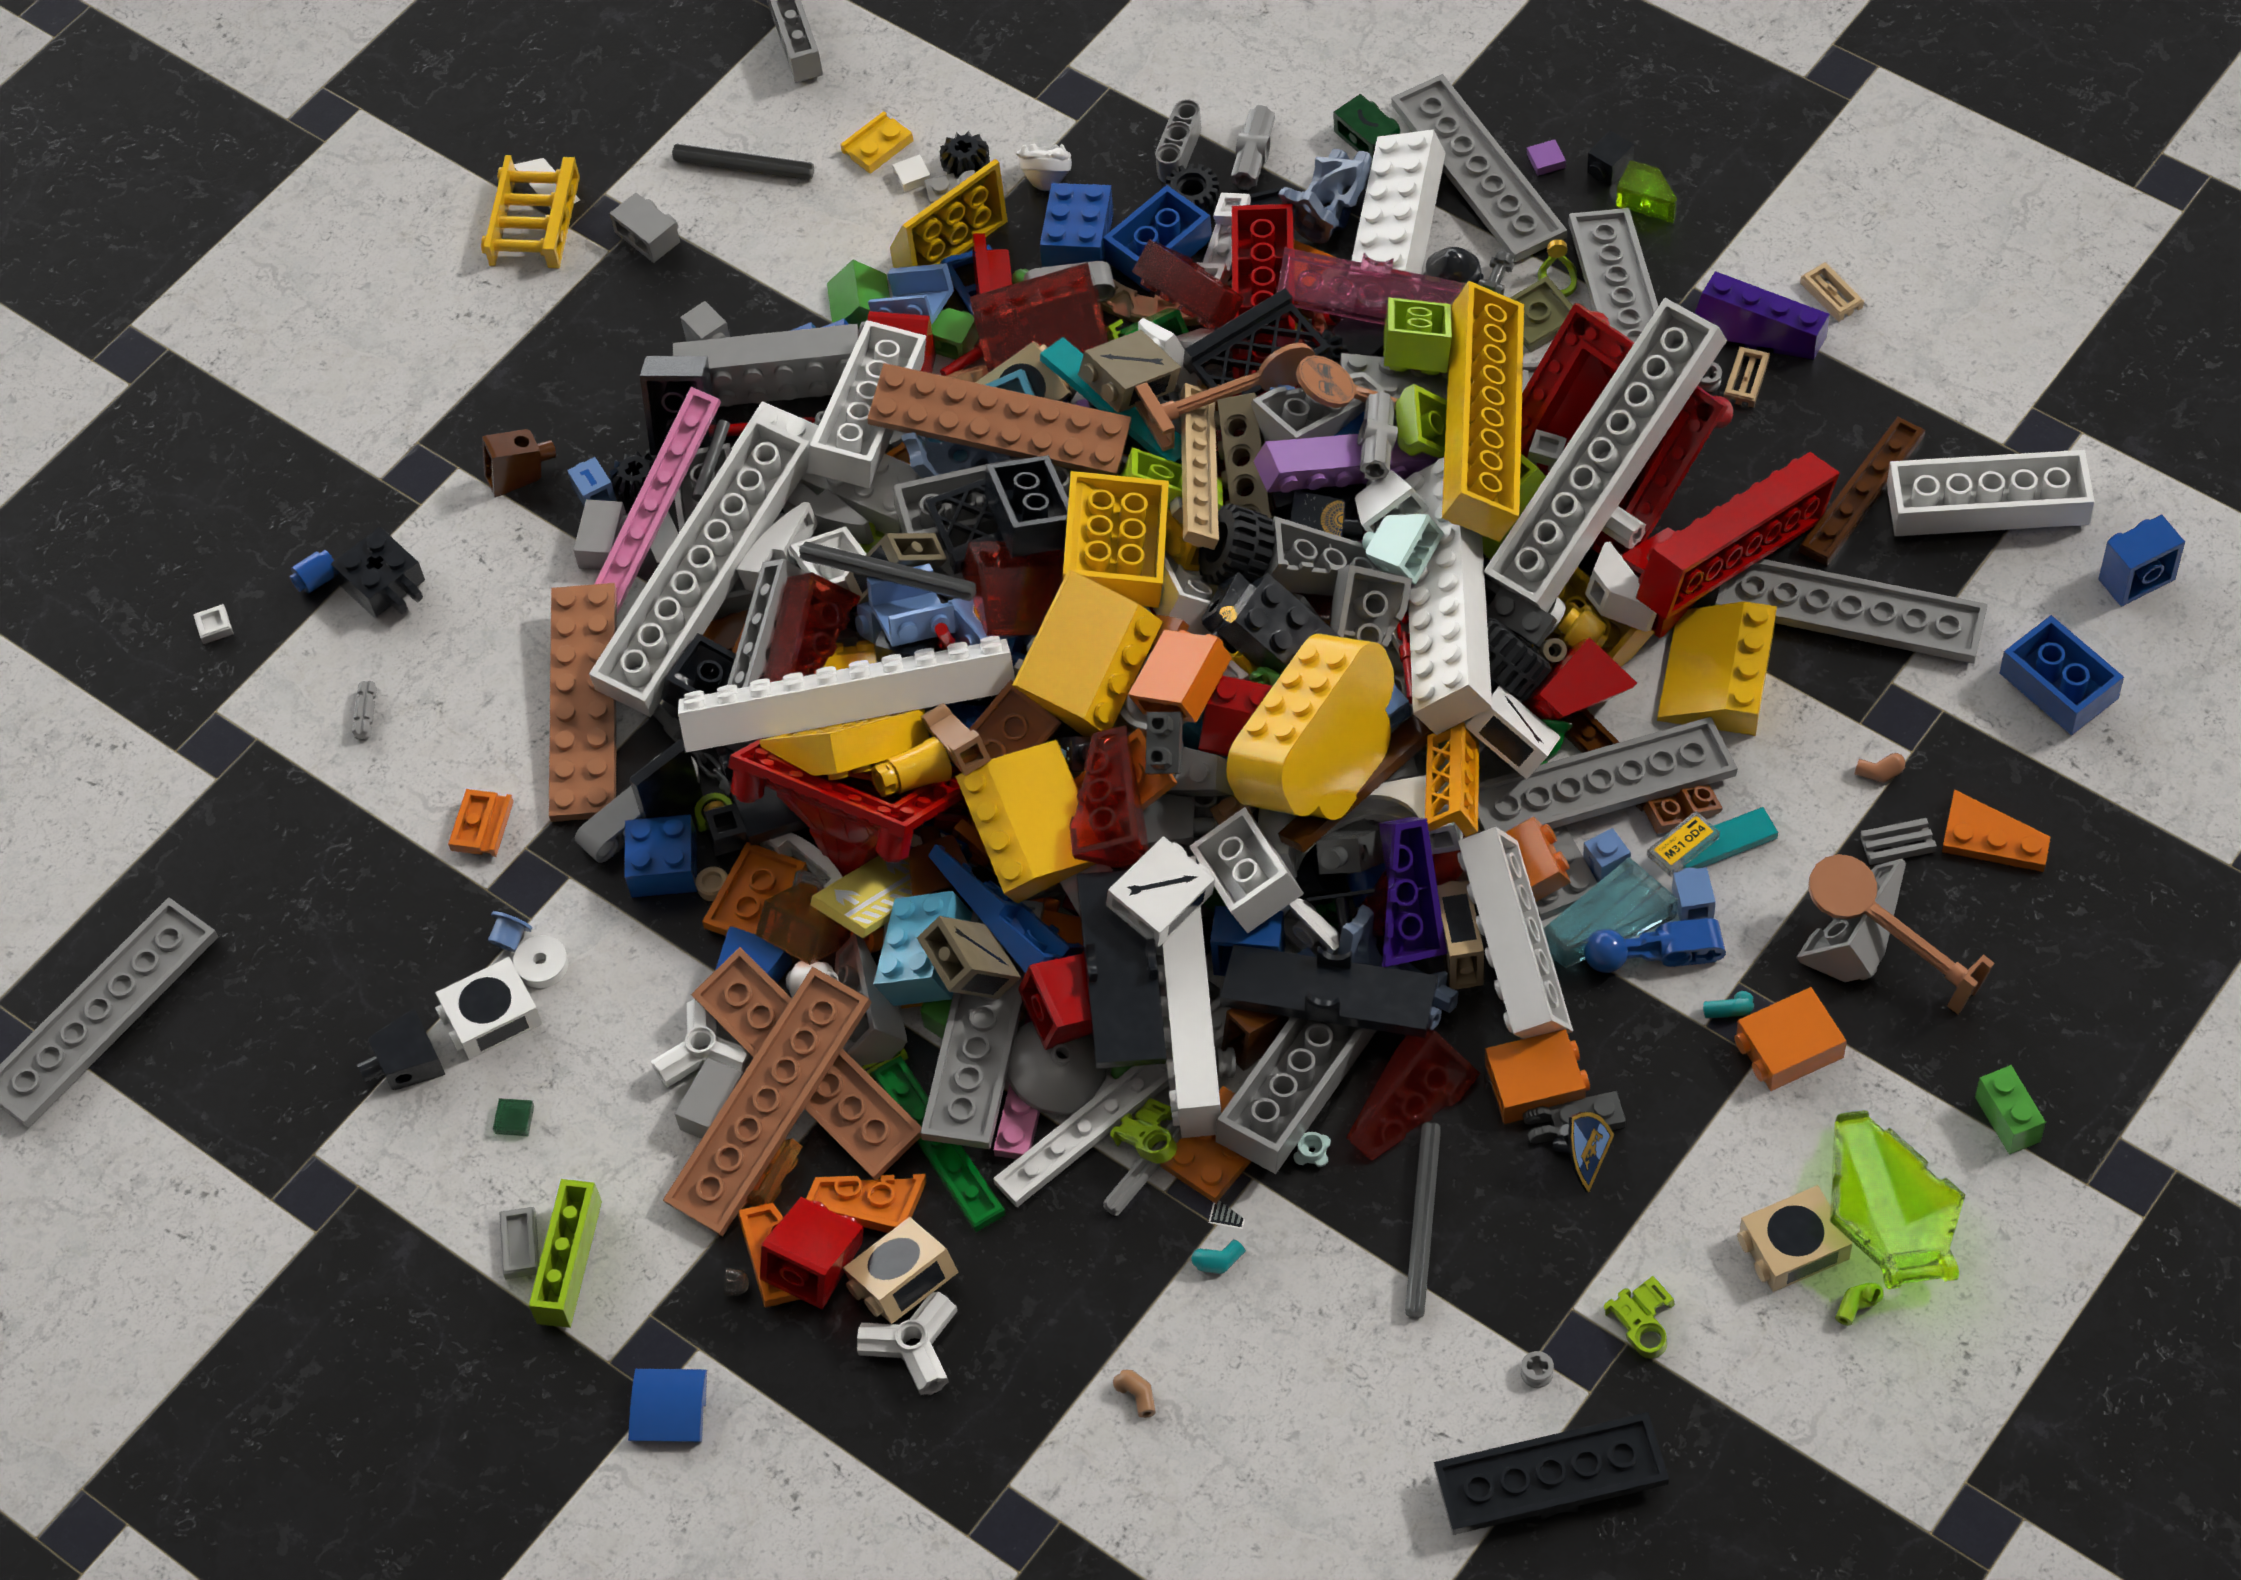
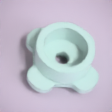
(1316, 1141)

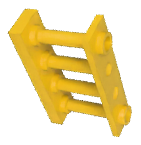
(555, 224)

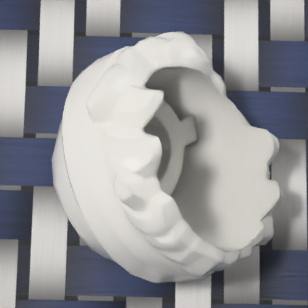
(1044, 164)

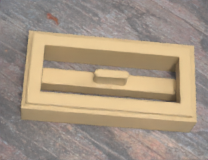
(1828, 295)
(1741, 395)

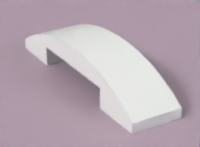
(1219, 251)
(803, 850)

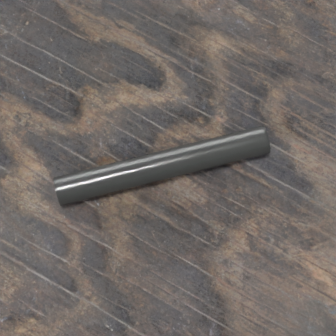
(711, 459)

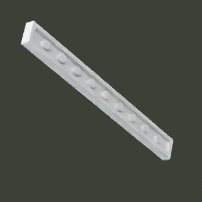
(1090, 1124)

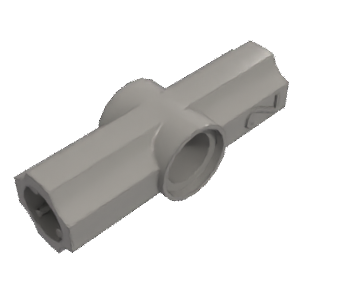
(1252, 147)
(1377, 436)

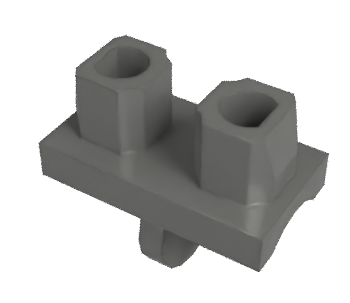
(1164, 743)

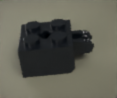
(379, 573)

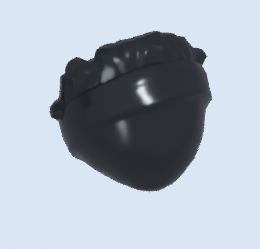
(1454, 265)

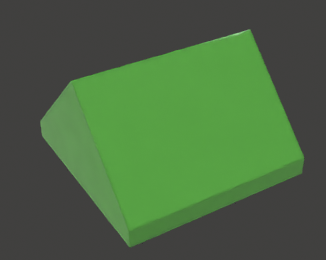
(853, 289)

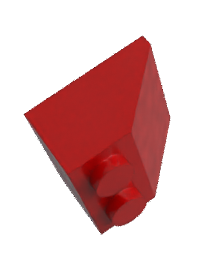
(1228, 713)

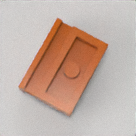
(481, 822)

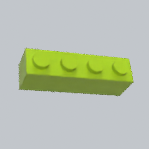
(565, 1253)

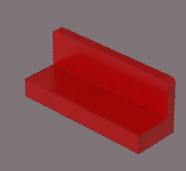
(991, 267)

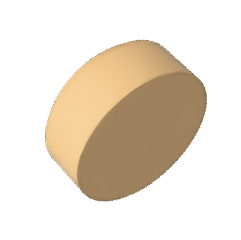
(710, 882)

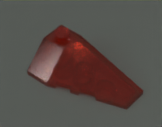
(1109, 810)
(1413, 1087)

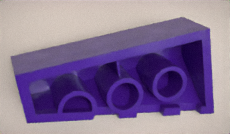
(1762, 317)
(1413, 905)

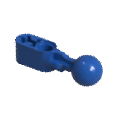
(1672, 943)

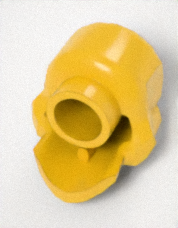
(1581, 624)

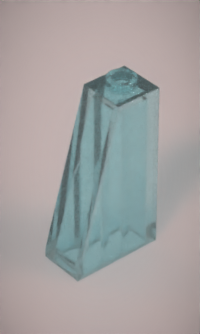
(1622, 902)

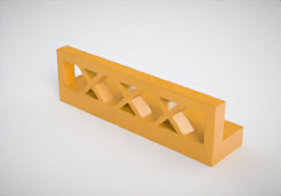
(1460, 773)

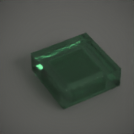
(513, 1117)

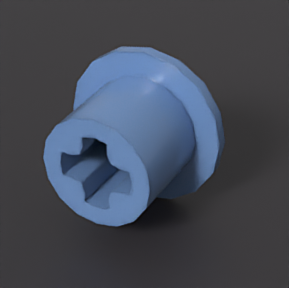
(507, 931)

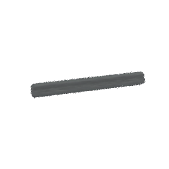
(743, 161)

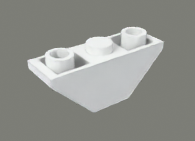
(1614, 591)

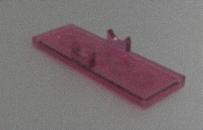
(1355, 287)

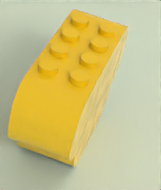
(1316, 730)

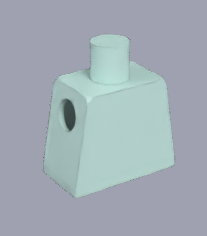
(1403, 544)

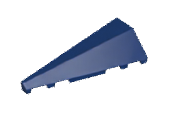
(1011, 923)

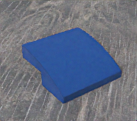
(667, 1405)

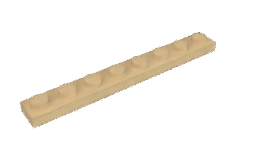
(1199, 473)

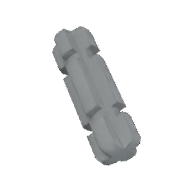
(364, 710)

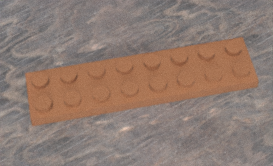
(999, 420)
(580, 717)
(848, 1098)
(767, 1101)

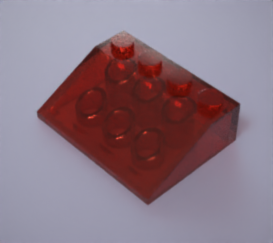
(1041, 312)
(1012, 590)

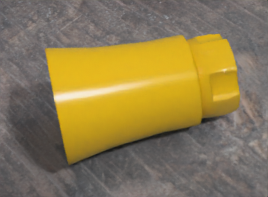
(913, 769)

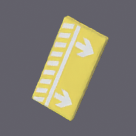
(866, 895)

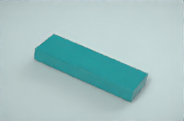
(1737, 837)

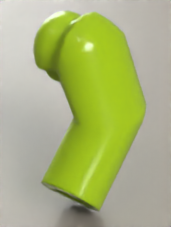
(1856, 1299)

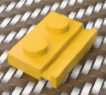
(877, 142)

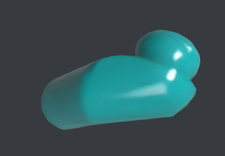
(1739, 1006)
(1217, 1261)

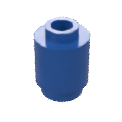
(312, 571)

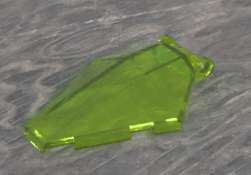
(1892, 1202)

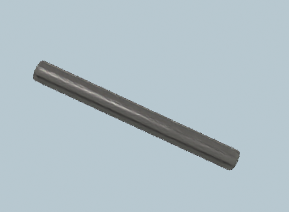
(888, 571)
(1422, 1220)

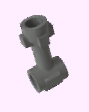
(1500, 263)

